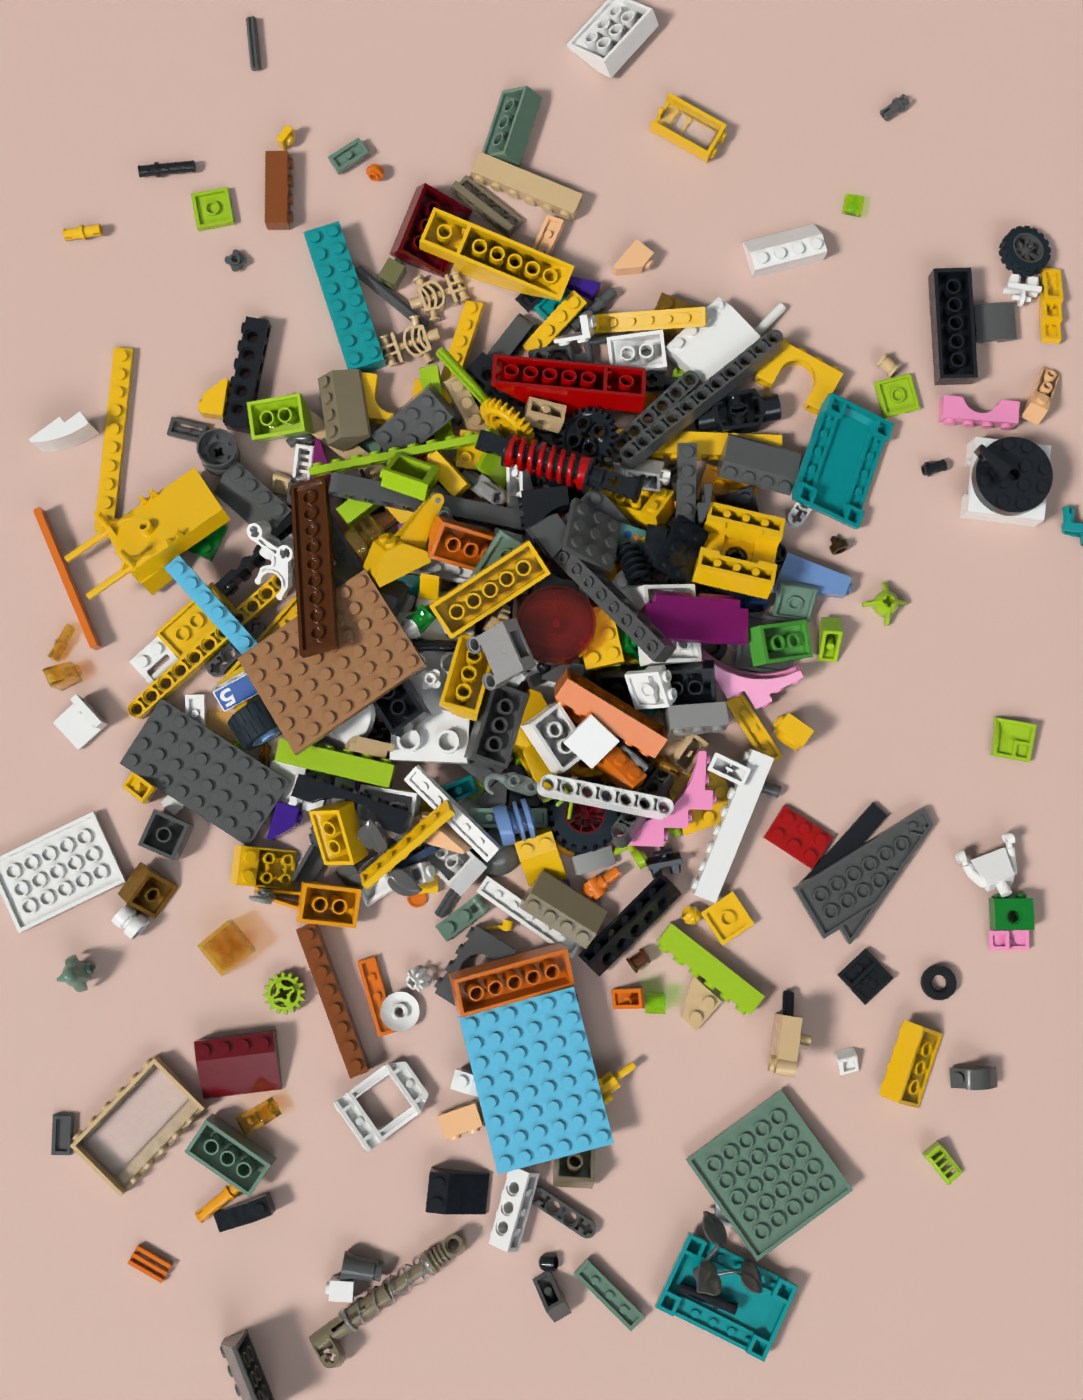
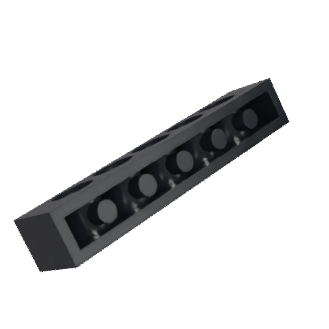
(249, 328)
(630, 924)

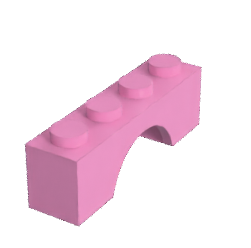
(955, 411)

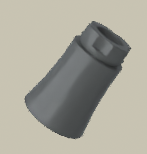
(360, 1268)

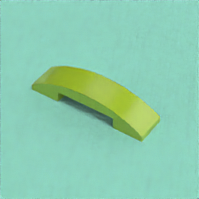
(432, 375)

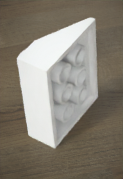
(613, 35)
(713, 346)
(685, 651)

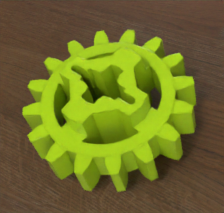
(288, 1001)

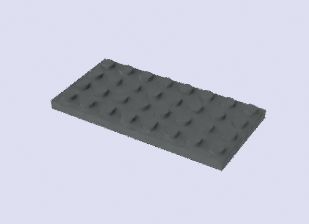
(205, 772)

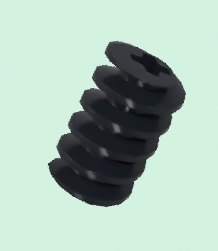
(632, 563)

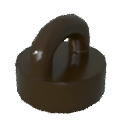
(838, 545)

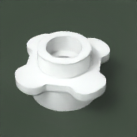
(435, 683)

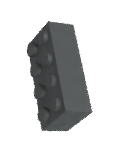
(415, 420)

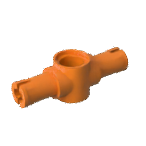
(598, 885)

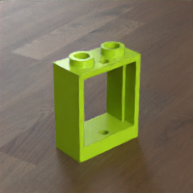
(407, 484)
(352, 511)

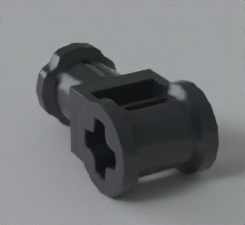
(659, 381)

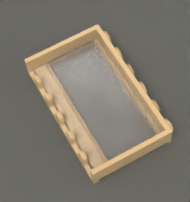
(138, 1125)

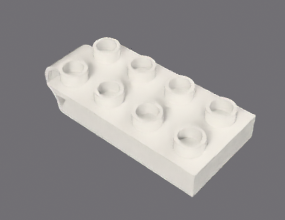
(441, 735)

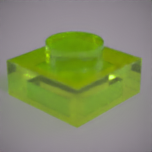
(853, 205)

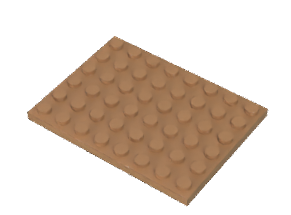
(327, 689)

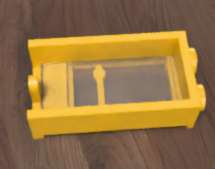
(689, 128)

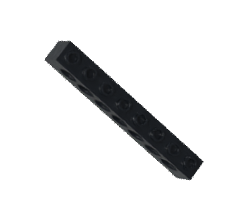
(484, 364)

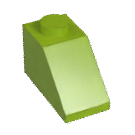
(829, 639)

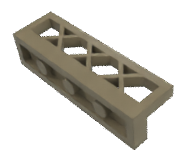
(483, 209)

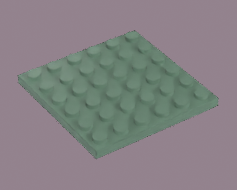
(769, 1175)

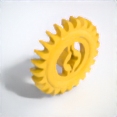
(508, 420)

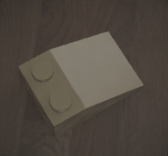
(575, 1170)

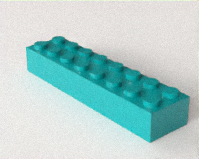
(344, 298)

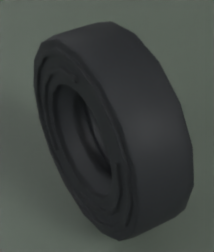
(950, 979)

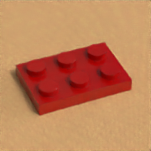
(798, 837)

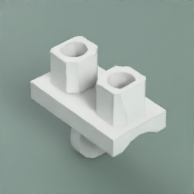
(1022, 292)

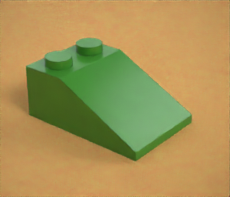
(779, 642)

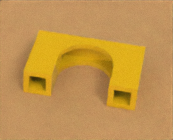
(824, 376)
(370, 384)
(449, 477)

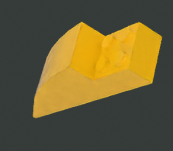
(494, 258)

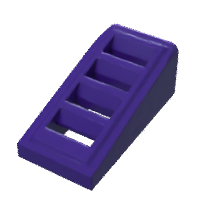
(584, 287)

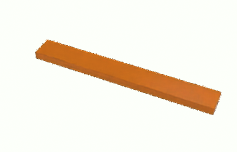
(67, 579)

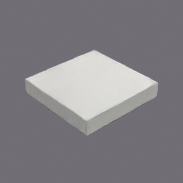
(591, 740)

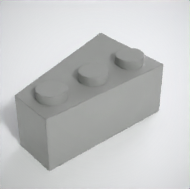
(695, 719)

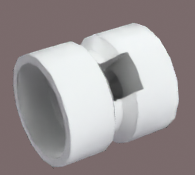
(130, 921)

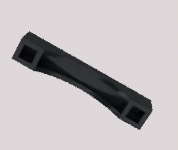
(389, 817)

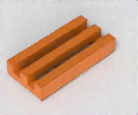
(146, 1270)

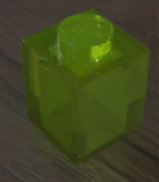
(655, 1002)

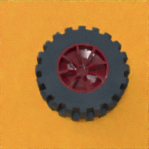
(588, 827)

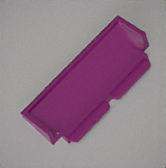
(698, 619)

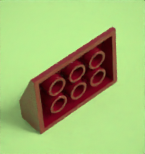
(418, 213)
(238, 1064)

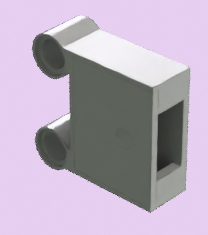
(505, 652)

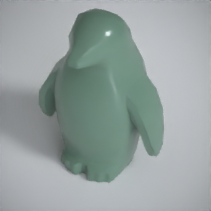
(76, 973)

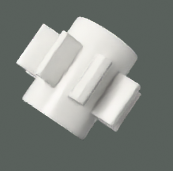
(418, 978)

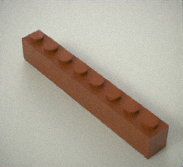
(333, 1000)

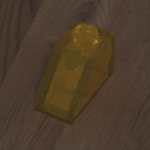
(63, 675)
(258, 1115)

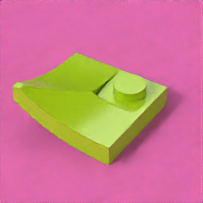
(1012, 739)

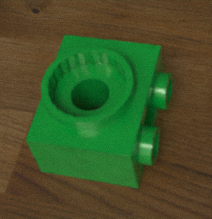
(1001, 906)

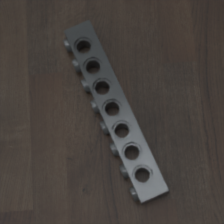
(617, 607)

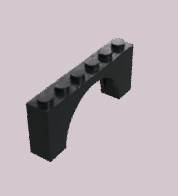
(536, 506)

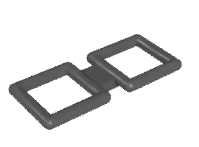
(586, 357)

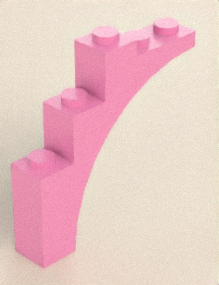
(756, 685)
(693, 796)

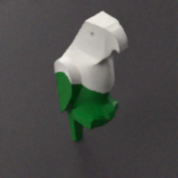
(418, 621)

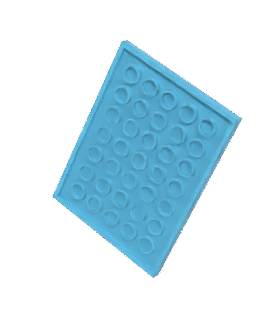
(536, 1080)

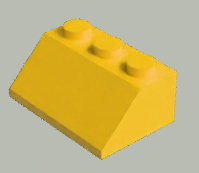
(336, 833)

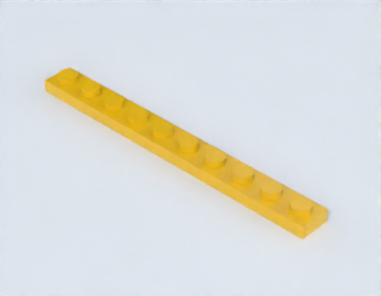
(115, 433)

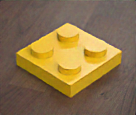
(727, 918)

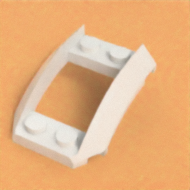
(358, 1119)

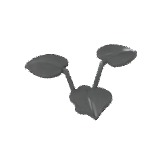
(372, 838)
(706, 1272)

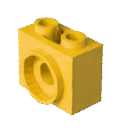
(791, 731)

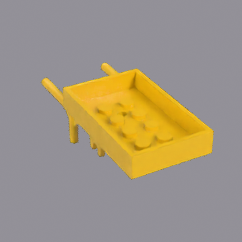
(158, 528)

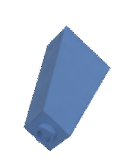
(802, 571)

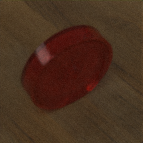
(557, 624)

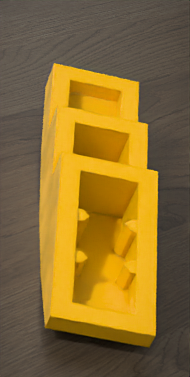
(1050, 306)

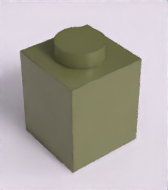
(392, 273)

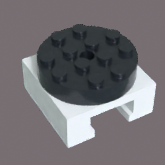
(1009, 501)

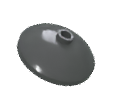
(503, 861)

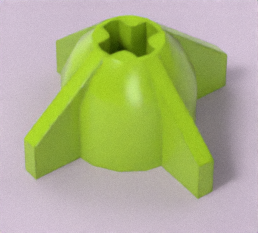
(885, 603)

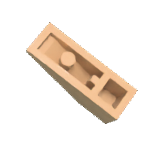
(445, 837)

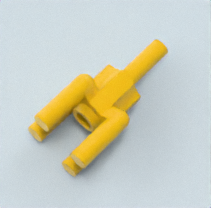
(609, 1082)

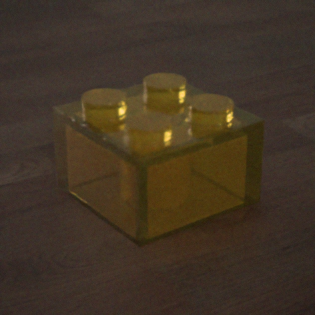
(226, 947)

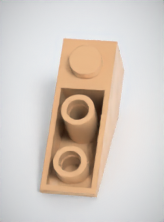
(1040, 396)

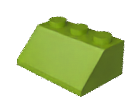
(279, 418)

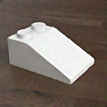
(639, 351)
(456, 869)

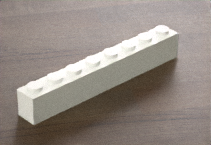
(731, 827)

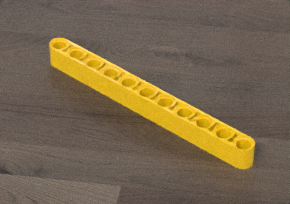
(201, 648)

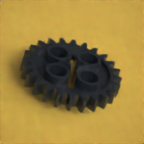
(601, 444)

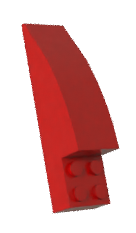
(570, 383)

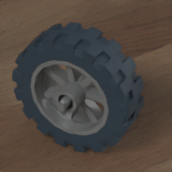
(1019, 258)

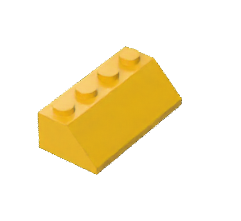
(464, 683)
(910, 1064)

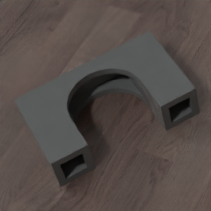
(479, 942)

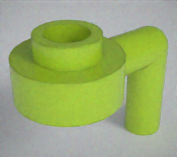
(639, 857)

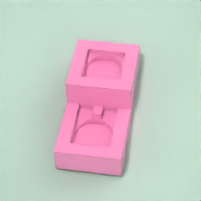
(1009, 940)

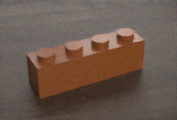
(277, 190)

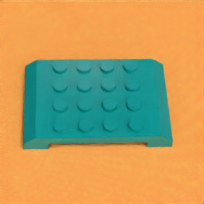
(841, 460)
(757, 1315)

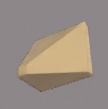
(280, 483)

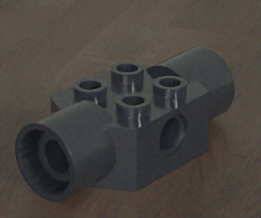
(740, 412)

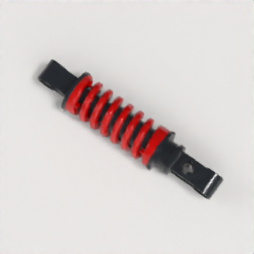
(547, 462)

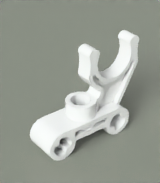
(276, 551)

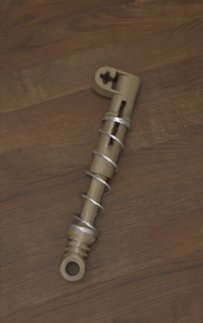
(383, 1295)

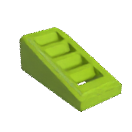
(931, 1151)

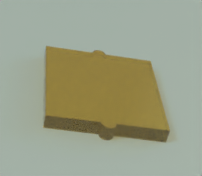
(218, 723)

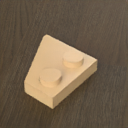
(699, 1004)

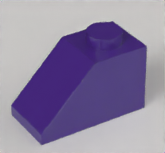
(284, 820)

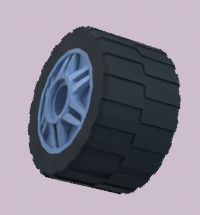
(254, 725)

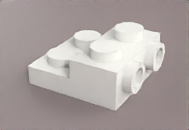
(651, 687)

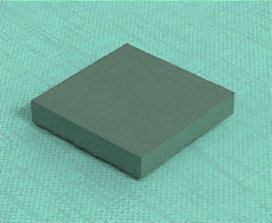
(794, 601)

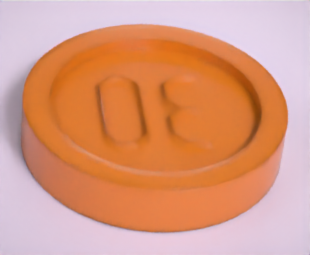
(417, 900)

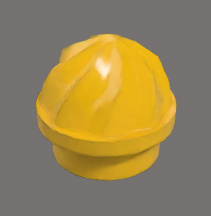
(691, 915)

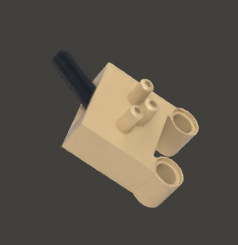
(786, 1039)

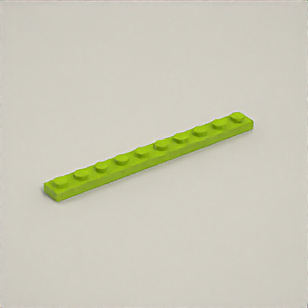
(412, 450)

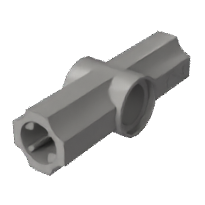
(484, 487)

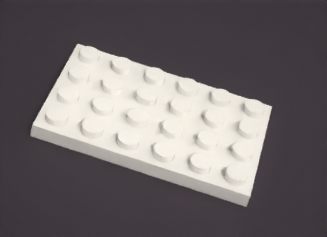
(58, 872)

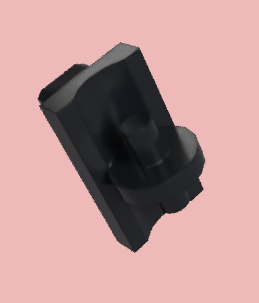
(663, 859)

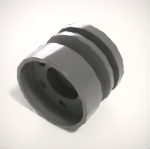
(217, 442)

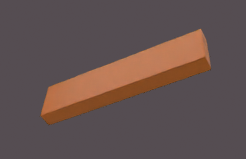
(375, 991)

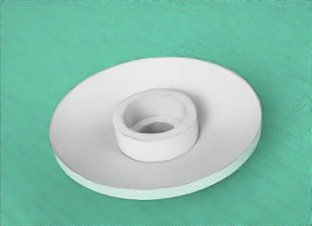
(409, 1014)

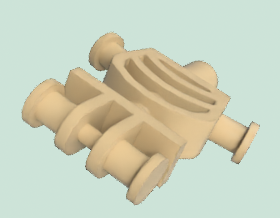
(421, 300)
(428, 336)

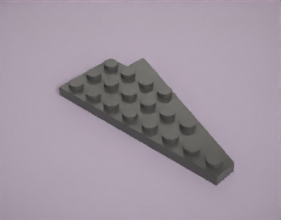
(855, 884)

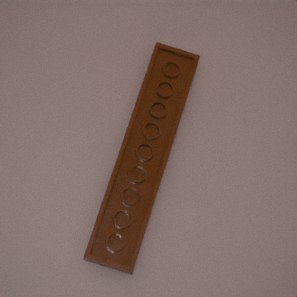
(314, 567)

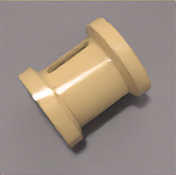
(888, 365)

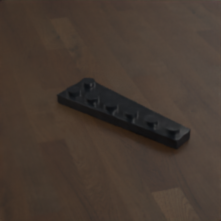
(229, 583)

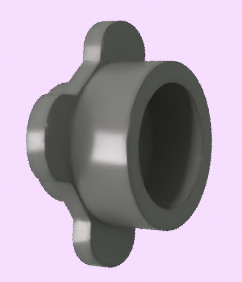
(241, 261)

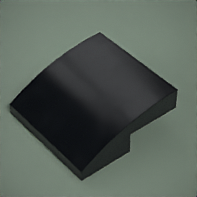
(865, 976)

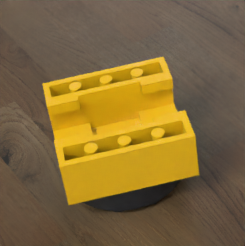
(739, 552)

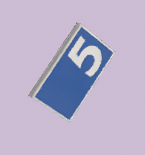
(234, 691)

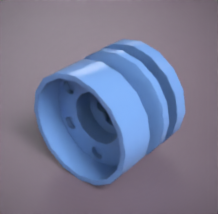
(514, 822)

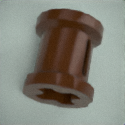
(638, 960)

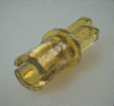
(61, 643)

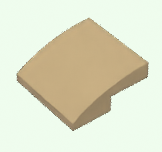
(368, 746)

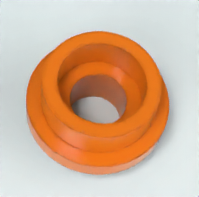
(375, 172)

